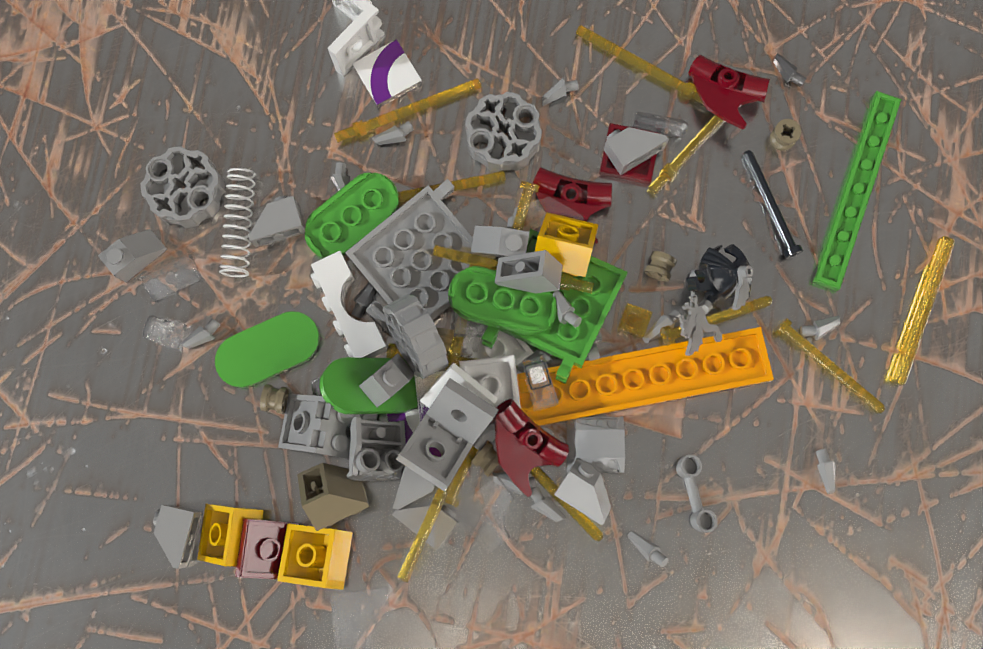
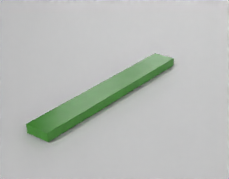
(856, 191)

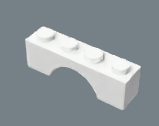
(335, 278)

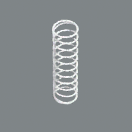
(237, 217)

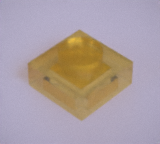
(634, 320)

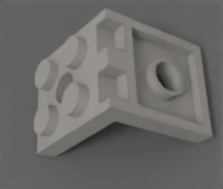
(316, 427)
(447, 431)

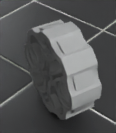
(528, 134)
(184, 202)
(416, 336)

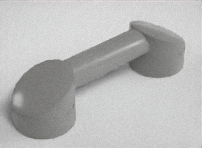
(701, 520)

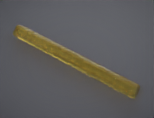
(922, 311)

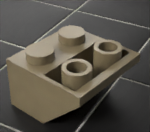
(330, 495)

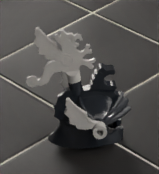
(725, 286)

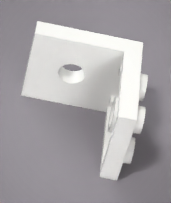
(358, 36)

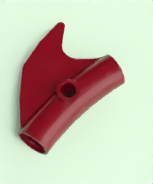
(726, 89)
(589, 195)
(524, 445)

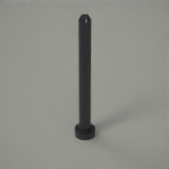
(772, 207)

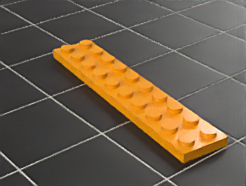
(654, 377)

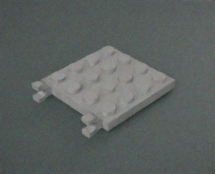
(400, 251)

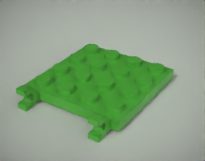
(565, 340)

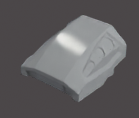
(597, 442)
(373, 449)

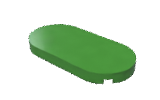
(351, 214)
(482, 301)
(267, 349)
(341, 388)

